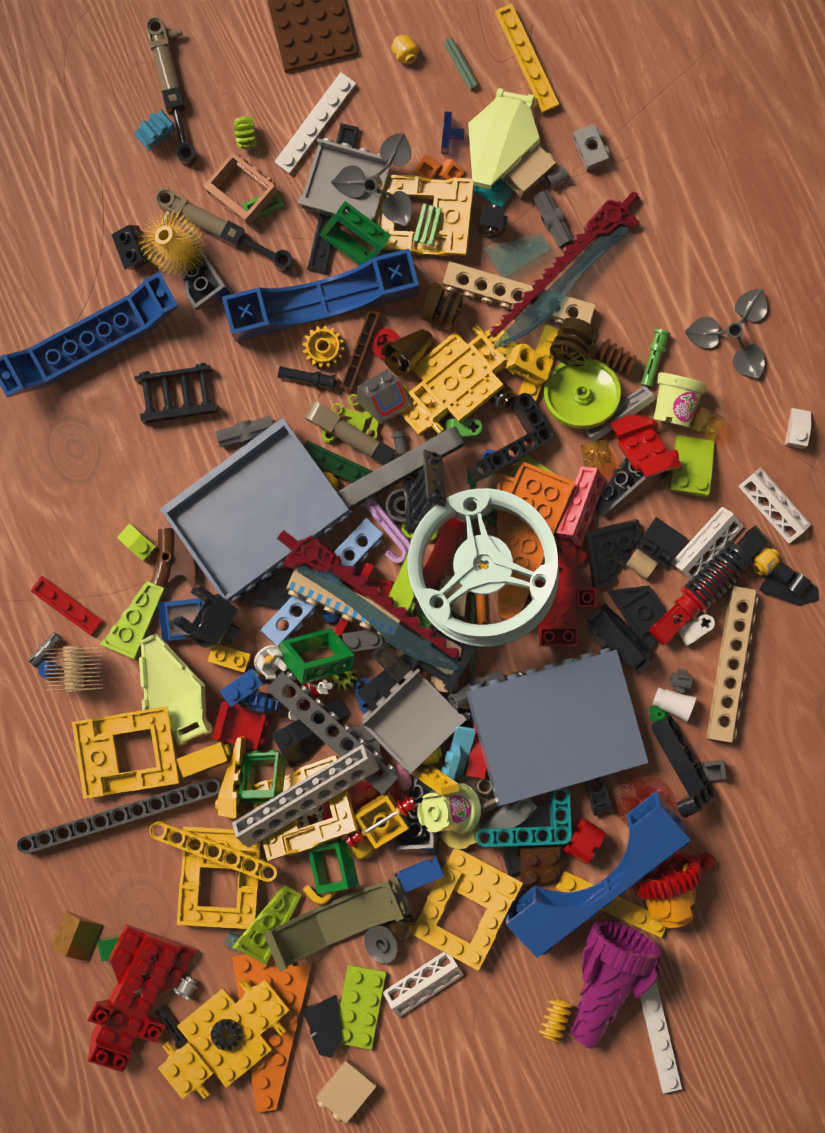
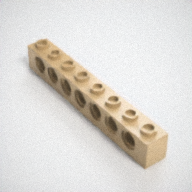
(511, 287)
(750, 599)

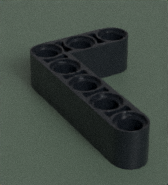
(518, 446)
(685, 765)

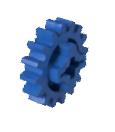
(262, 702)

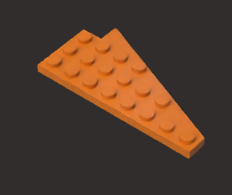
(549, 496)
(291, 987)

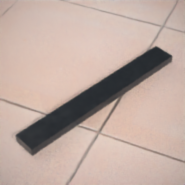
(321, 248)

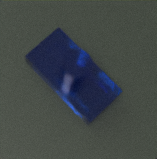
(450, 133)

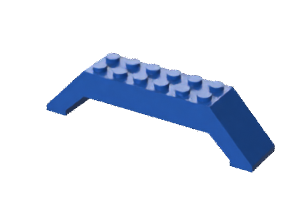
(88, 339)

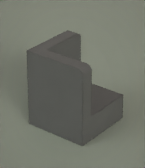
(714, 770)

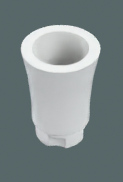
(674, 703)

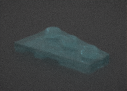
(516, 254)

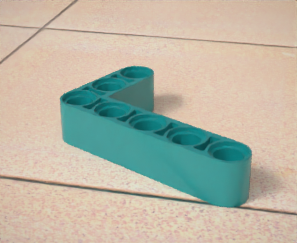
(532, 832)

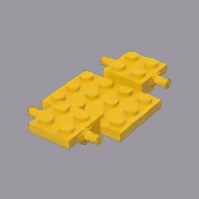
(455, 380)
(199, 1058)

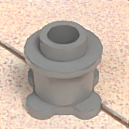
(186, 988)

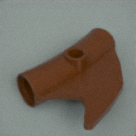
(179, 561)

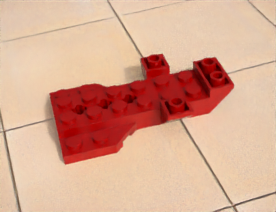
(560, 623)
(127, 1013)

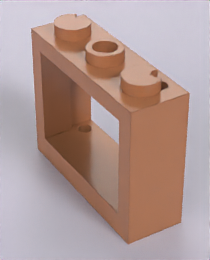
(222, 174)

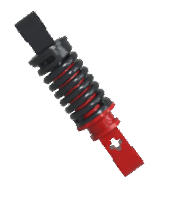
(710, 583)

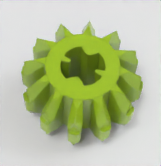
(245, 132)
(349, 676)

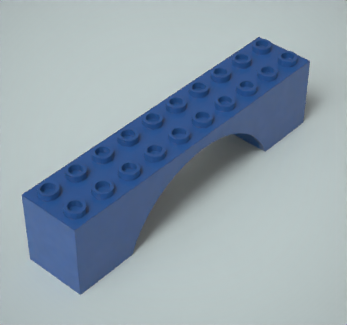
(278, 309)
(547, 916)

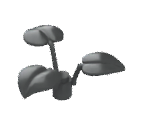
(351, 180)
(705, 333)

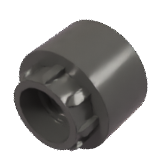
(391, 506)

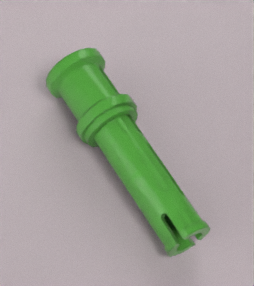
(657, 349)

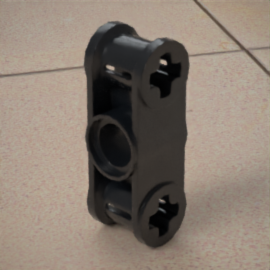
(599, 797)

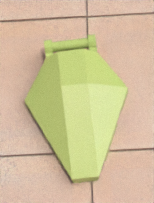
(501, 137)
(172, 684)

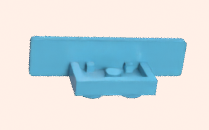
(459, 752)

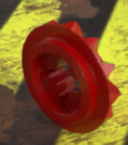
(378, 337)

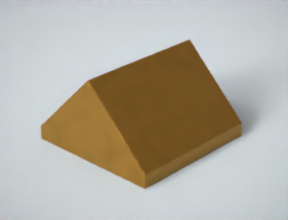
(76, 936)

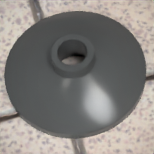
(381, 944)

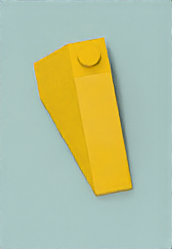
(228, 802)

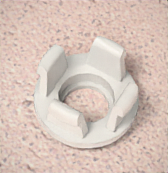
(269, 668)

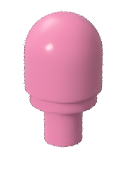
(404, 779)

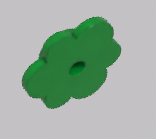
(653, 710)

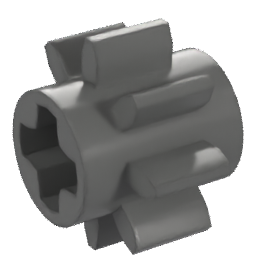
(680, 680)

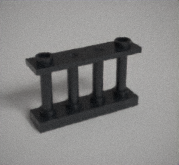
(170, 412)
(424, 491)
(448, 680)

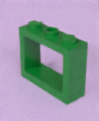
(359, 225)
(339, 663)

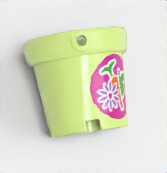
(677, 399)
(451, 813)

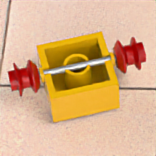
(381, 820)

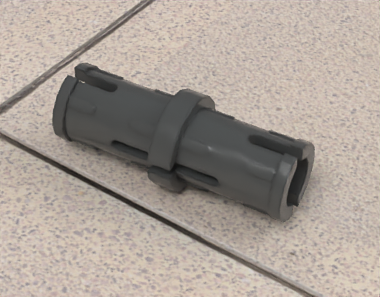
(50, 643)

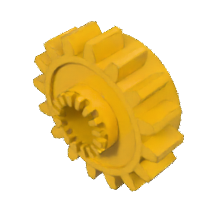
(323, 336)

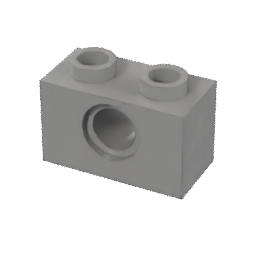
(590, 158)

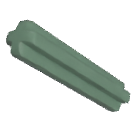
(460, 63)

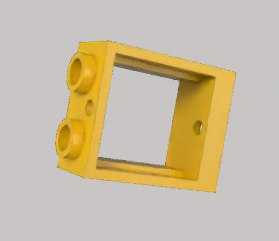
(204, 758)

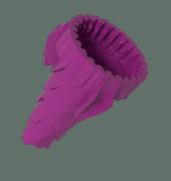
(612, 966)

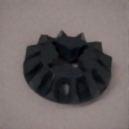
(233, 1028)

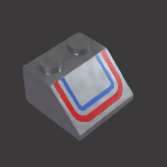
(383, 396)

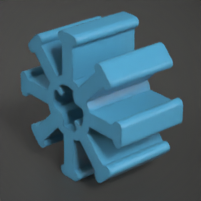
(154, 130)

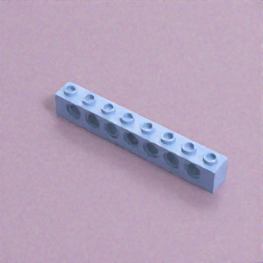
(364, 530)

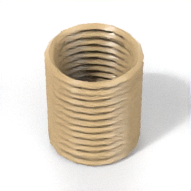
(642, 564)

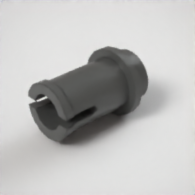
(399, 442)

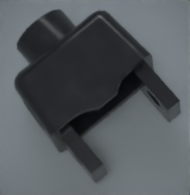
(212, 622)

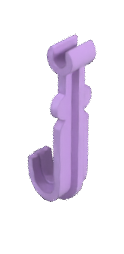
(391, 529)

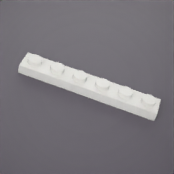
(315, 123)
(660, 1040)

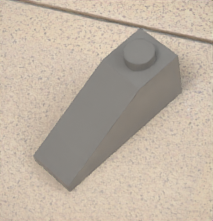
(509, 815)

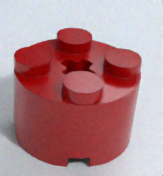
(584, 841)

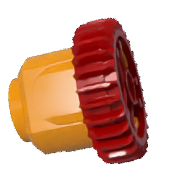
(671, 890)

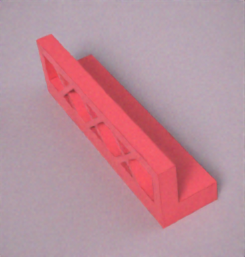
(579, 504)

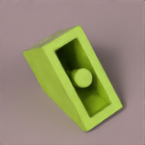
(137, 543)

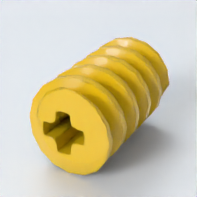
(556, 1019)

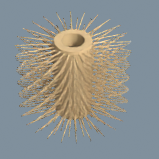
(73, 669)

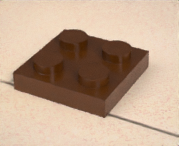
(540, 864)

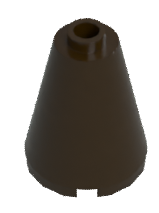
(406, 352)

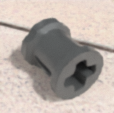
(557, 177)

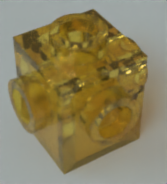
(596, 454)

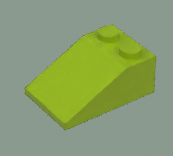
(696, 464)
(402, 591)

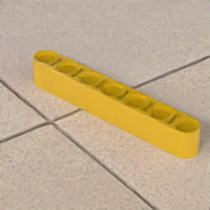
(203, 851)

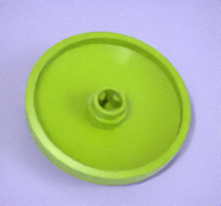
(582, 395)

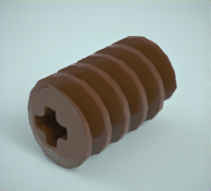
(616, 357)

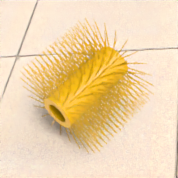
(172, 243)

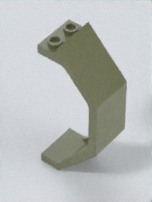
(336, 921)

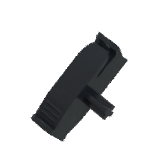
(621, 638)

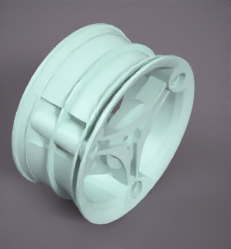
(500, 565)

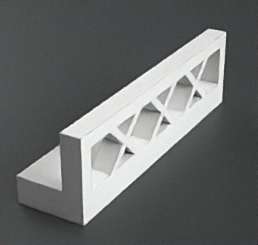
(790, 514)
(706, 541)
(424, 986)

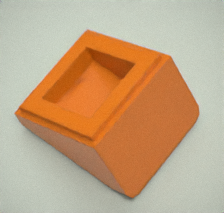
(428, 167)
(450, 170)

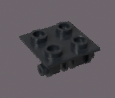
(661, 542)

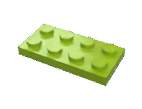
(360, 1005)

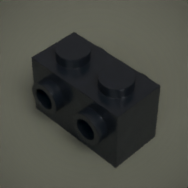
(492, 221)
(128, 247)

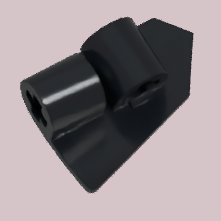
(789, 585)
(324, 1025)

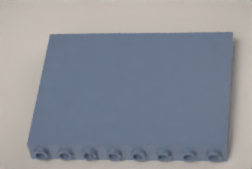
(246, 502)
(556, 726)

